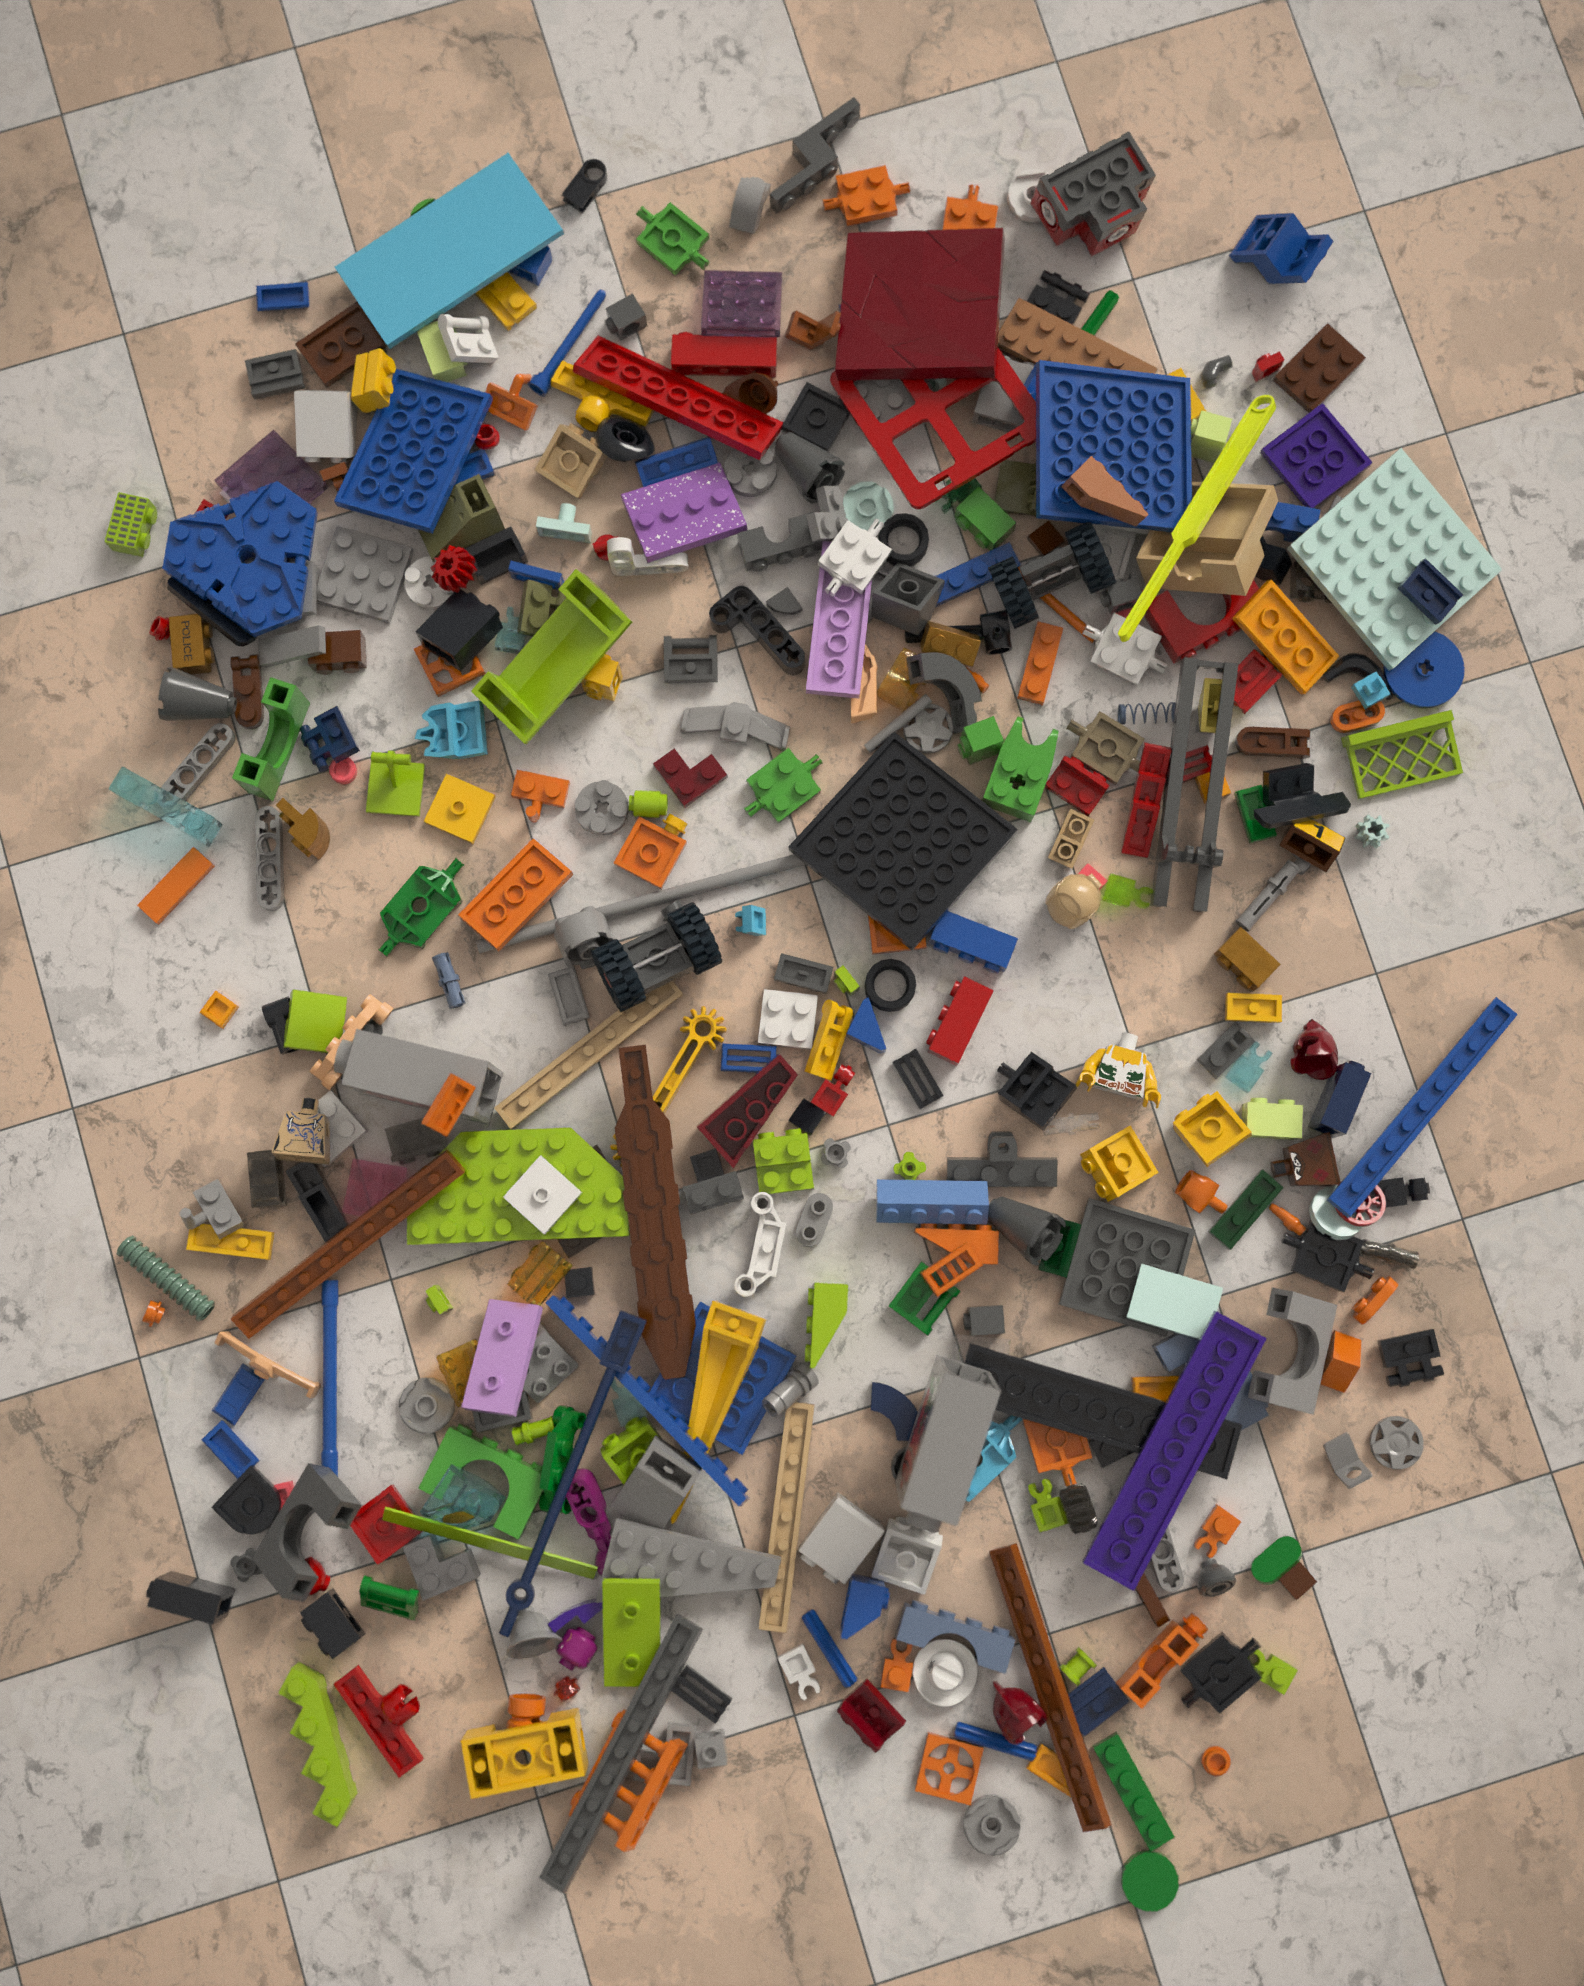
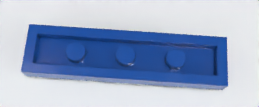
(973, 573)

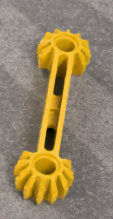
(672, 1082)

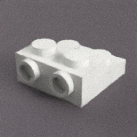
(907, 1556)

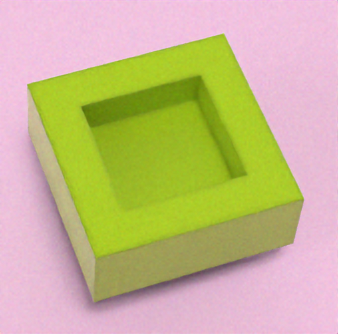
(845, 981)
(437, 1300)

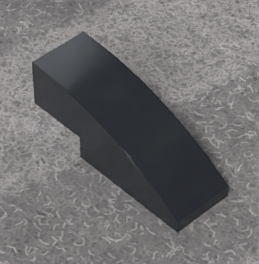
(317, 1199)

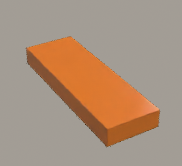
(175, 885)

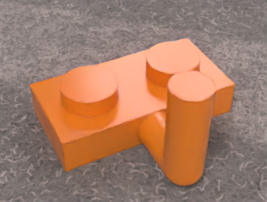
(510, 405)
(539, 790)

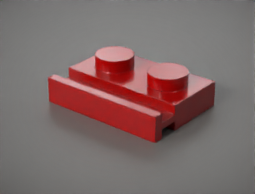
(1253, 680)

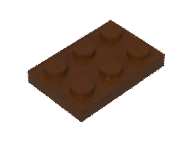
(334, 345)
(1319, 368)

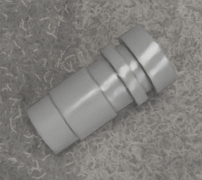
(786, 1393)

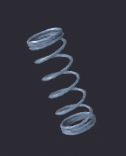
(1122, 712)

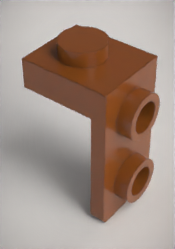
(810, 332)

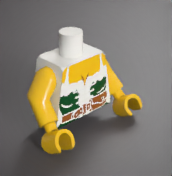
(1121, 1071)

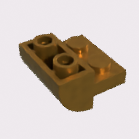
(308, 830)

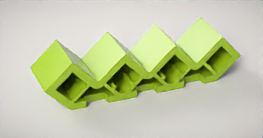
(319, 1728)

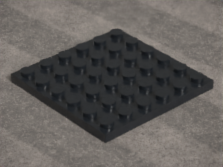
(903, 840)

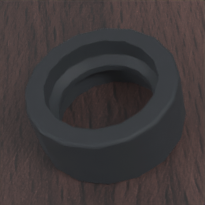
(909, 521)
(902, 968)

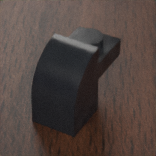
(1274, 564)

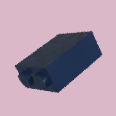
(1340, 1099)

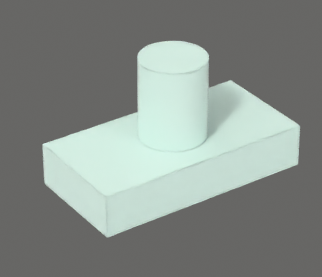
(564, 526)

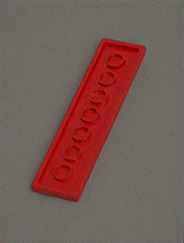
(678, 397)

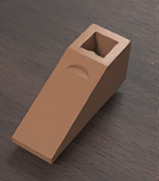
(1098, 491)

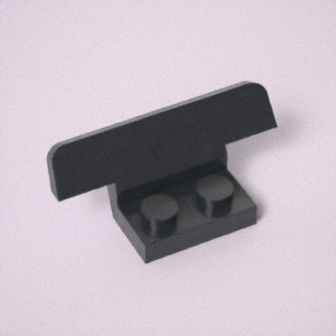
(210, 614)
(1292, 798)

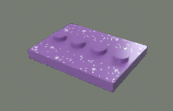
(684, 512)

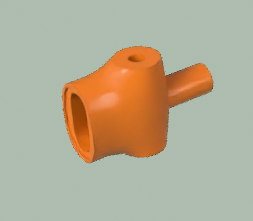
(1199, 1192)

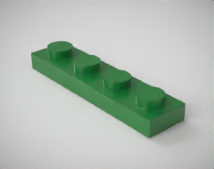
(1133, 1791)

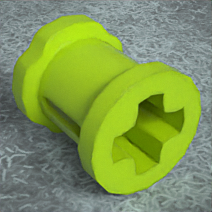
(1078, 1666)

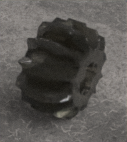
(1078, 1508)

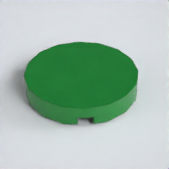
(1149, 1880)

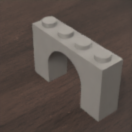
(1313, 1325)

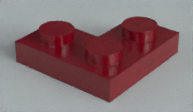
(686, 782)

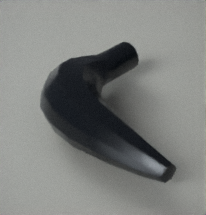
(1357, 664)

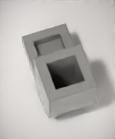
(749, 204)

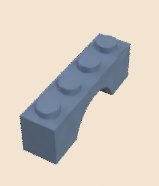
(921, 1625)

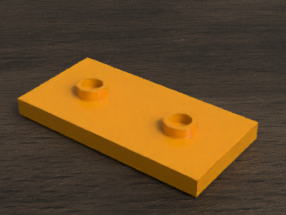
(1286, 637)

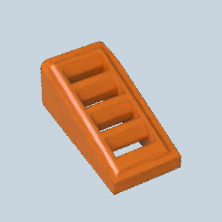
(947, 1284)

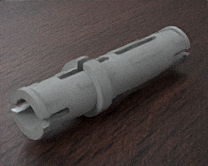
(1275, 886)

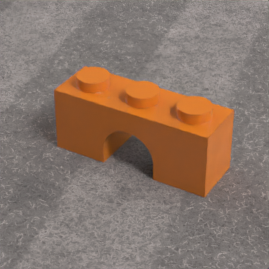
(1166, 1651)

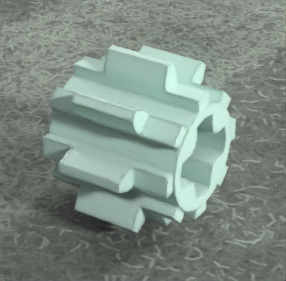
(1372, 824)

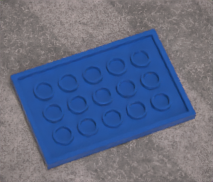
(414, 451)

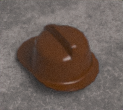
(755, 391)

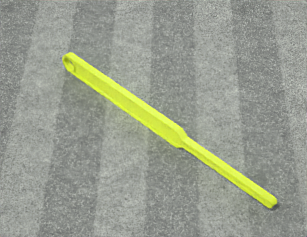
(1204, 503)

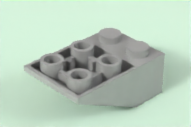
(657, 1485)

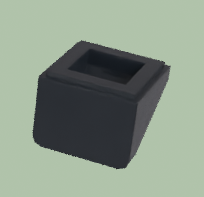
(807, 1116)

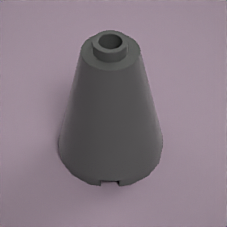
(808, 465)
(193, 698)
(1027, 1228)

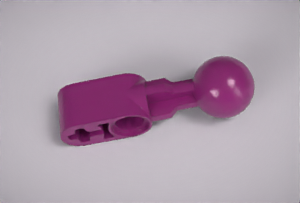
(596, 1525)

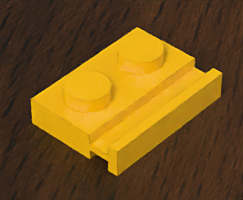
(506, 300)

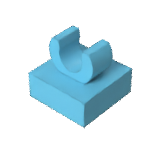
(1370, 690)
(752, 920)

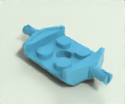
(996, 1455)

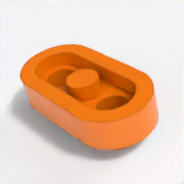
(1356, 716)
(1367, 1307)

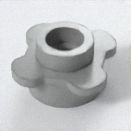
(839, 1160)

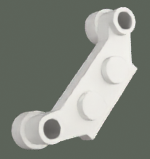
(766, 1246)

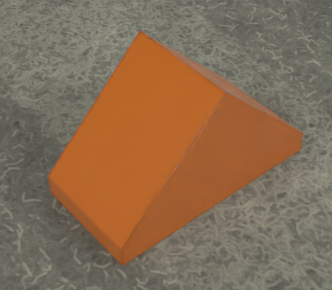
(1341, 1361)

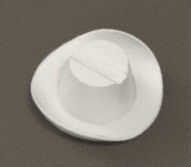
(945, 1672)

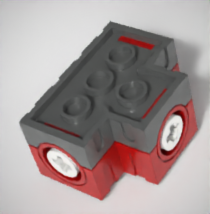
(1096, 195)

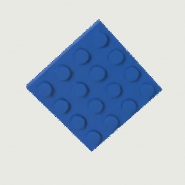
(746, 1411)

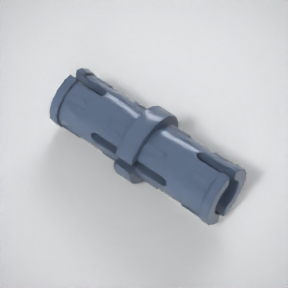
(448, 980)

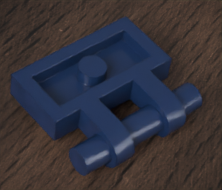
(336, 735)

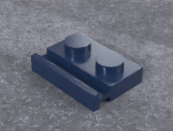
(1430, 591)
(1096, 1701)

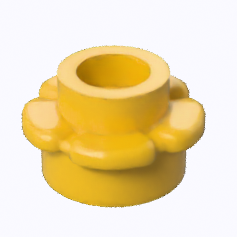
(674, 825)

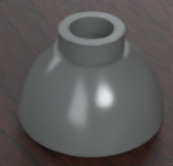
(1214, 1579)

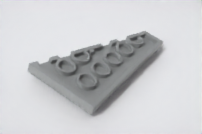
(684, 1561)

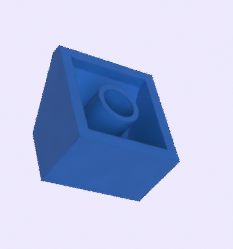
(862, 1604)

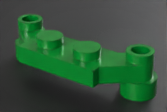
(557, 1454)

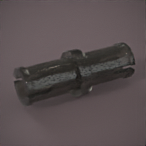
(1389, 1254)

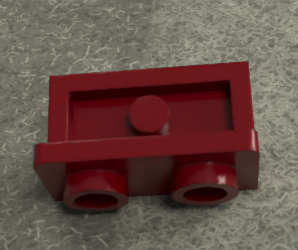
(870, 1715)

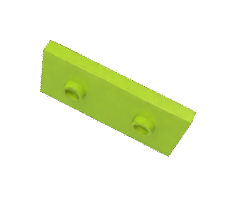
(630, 1629)

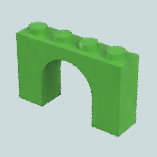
(287, 712)
(462, 1447)

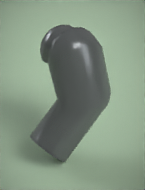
(1212, 369)

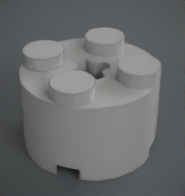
(580, 935)

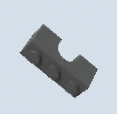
(760, 551)

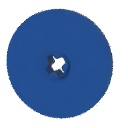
(1436, 685)

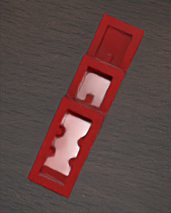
(1146, 800)

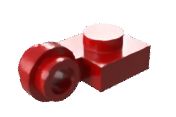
(830, 1096)

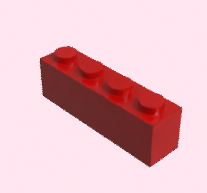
(723, 355)

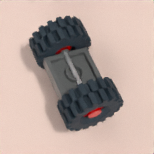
(1051, 573)
(657, 957)

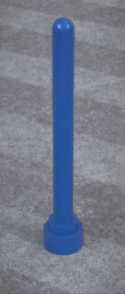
(541, 382)

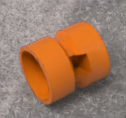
(525, 1709)

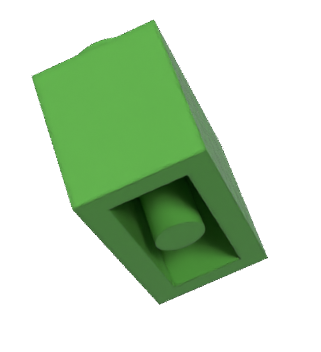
(984, 519)
(980, 740)

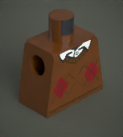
(1309, 1163)

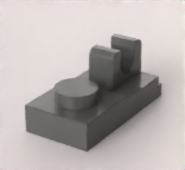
(1226, 1050)

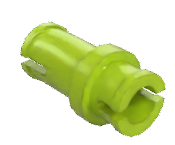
(532, 1431)

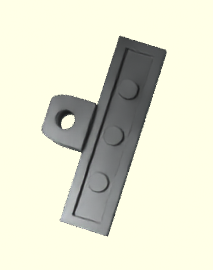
(1003, 1166)

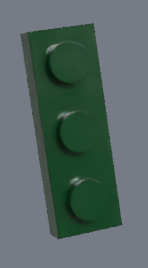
(1245, 1209)

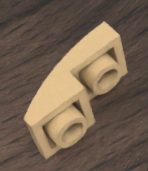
(1071, 838)

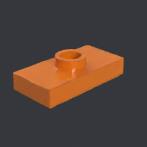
(448, 1105)

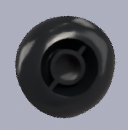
(624, 439)

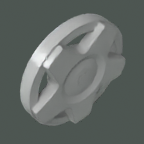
(928, 729)
(1396, 1442)

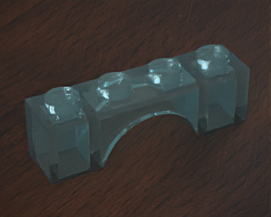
(165, 806)

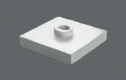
(542, 1195)

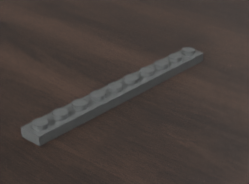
(620, 1754)

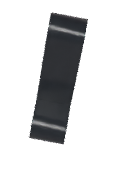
(763, 632)

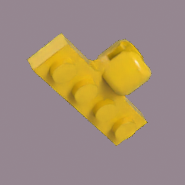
(597, 400)

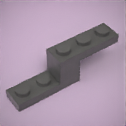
(815, 155)

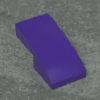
(584, 1610)

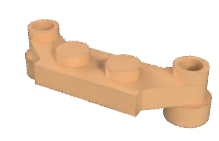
(373, 1010)

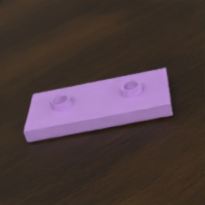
(502, 1357)

